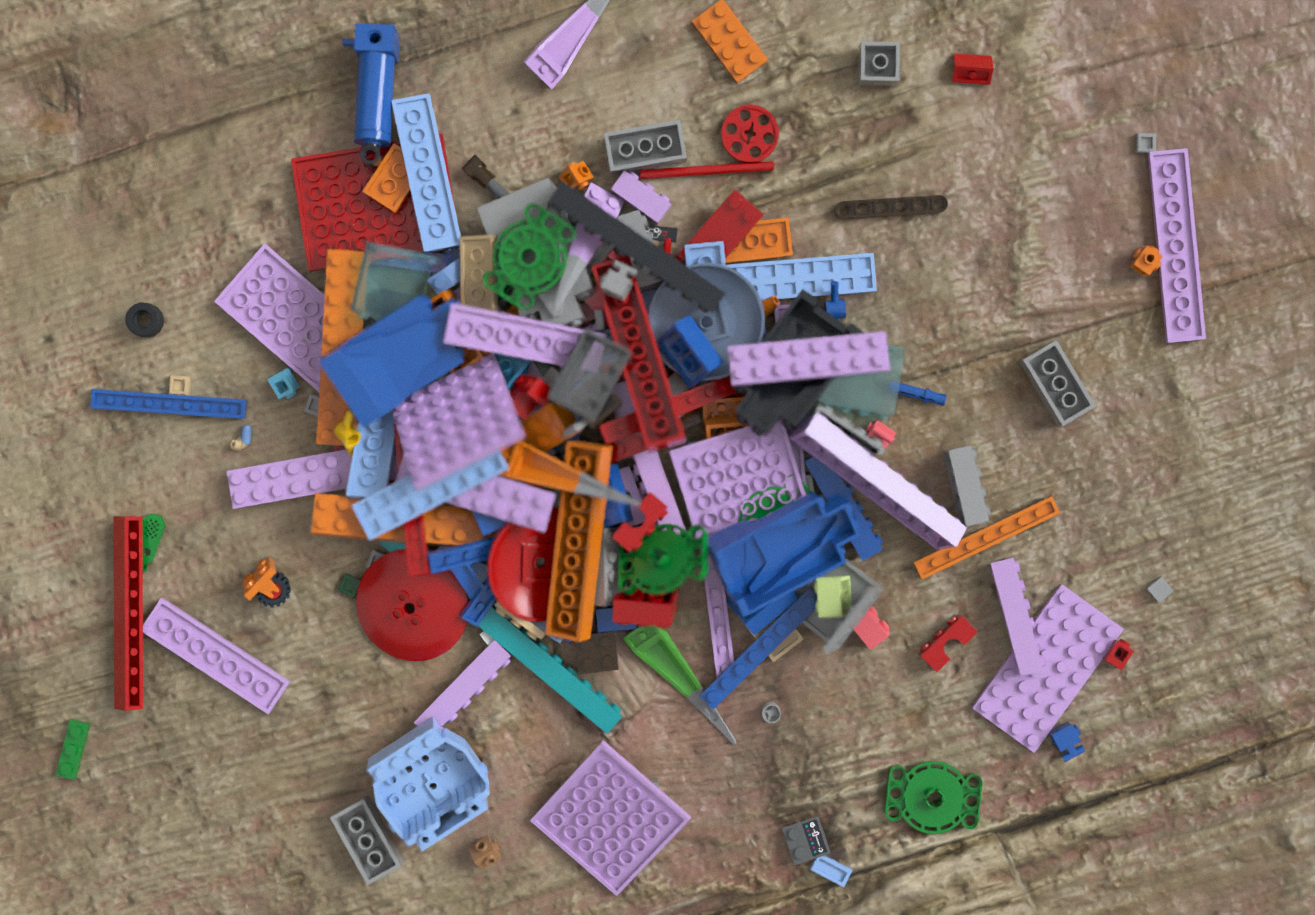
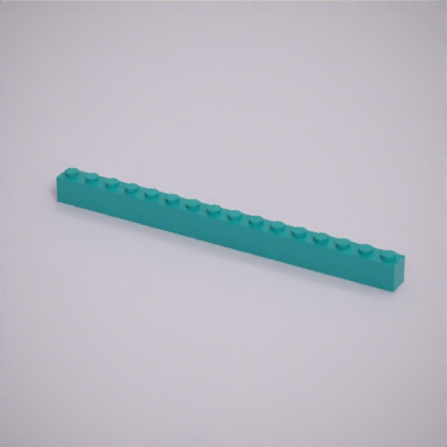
(545, 665)

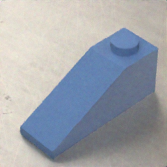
(446, 276)

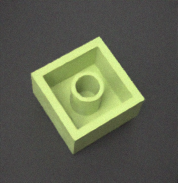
(833, 596)

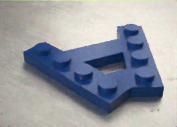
(459, 560)

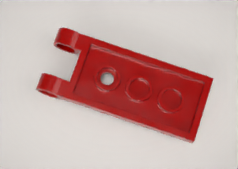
(727, 224)

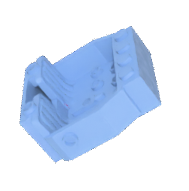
(405, 796)

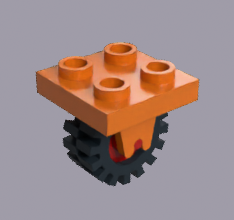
(267, 584)

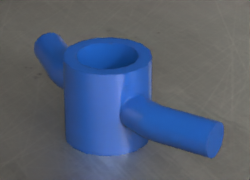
(835, 307)

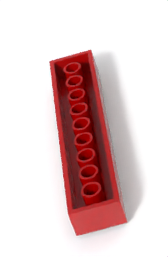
(644, 369)

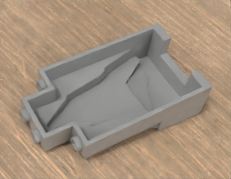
(510, 209)

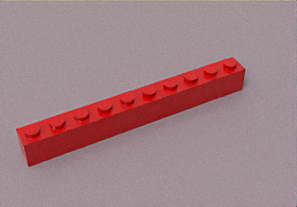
(128, 612)

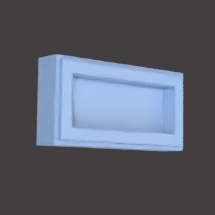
(831, 870)

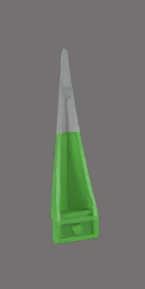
(660, 653)

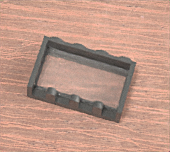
(589, 375)

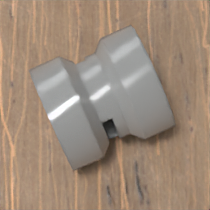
(771, 712)

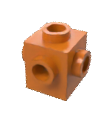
(576, 175)
(1146, 260)

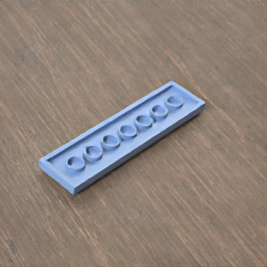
(426, 172)

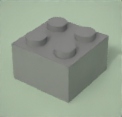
(879, 63)

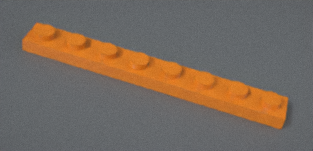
(987, 537)

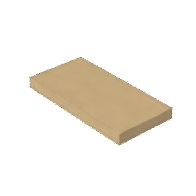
(475, 261)

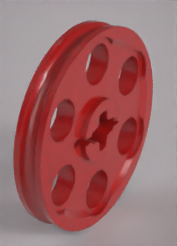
(744, 126)

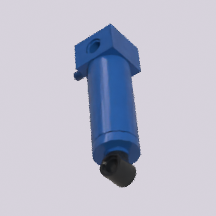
(377, 54)

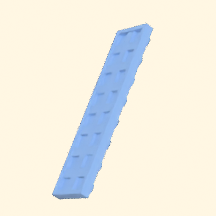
(788, 277)
(403, 502)

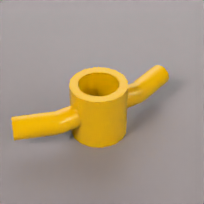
(348, 433)

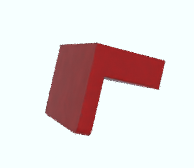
(972, 69)

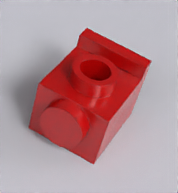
(1120, 660)

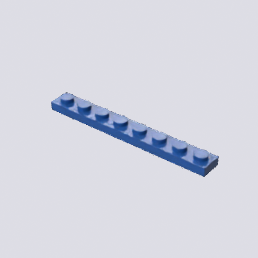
(168, 404)
(760, 649)

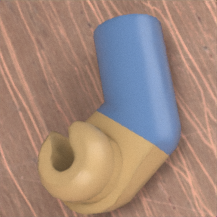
(243, 441)

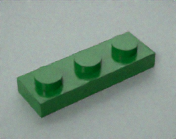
(73, 749)

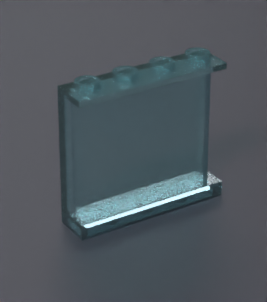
(390, 279)
(868, 392)

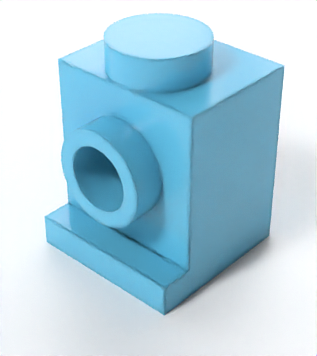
(284, 384)

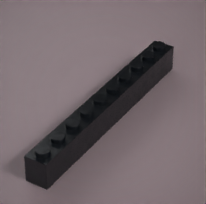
(637, 247)

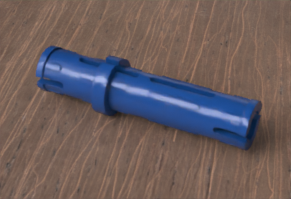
(922, 394)

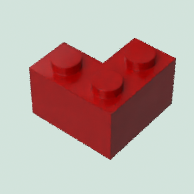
(528, 393)

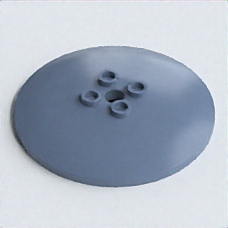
(736, 319)

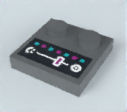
(806, 840)

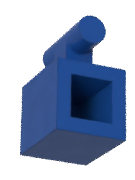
(1065, 738)

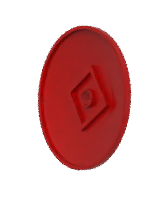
(513, 570)
(404, 634)

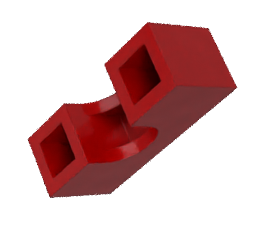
(631, 537)
(958, 629)

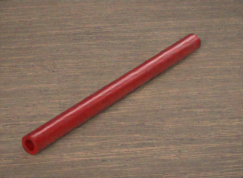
(707, 170)

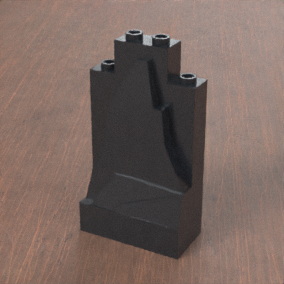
(790, 400)

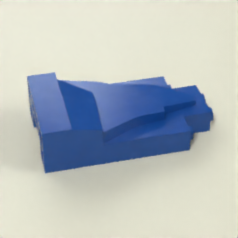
(393, 358)
(782, 550)

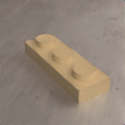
(533, 631)

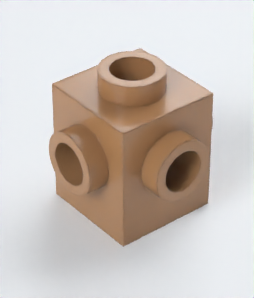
(485, 852)

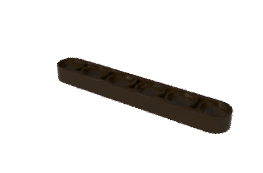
(890, 204)

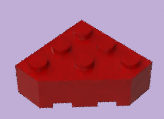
(646, 608)

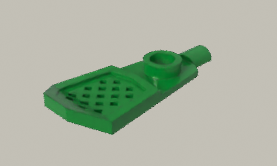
(149, 542)

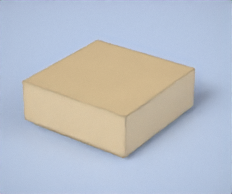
(179, 385)

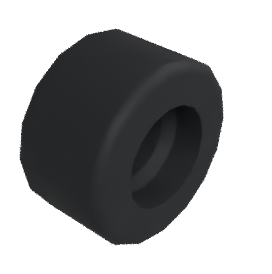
(132, 319)

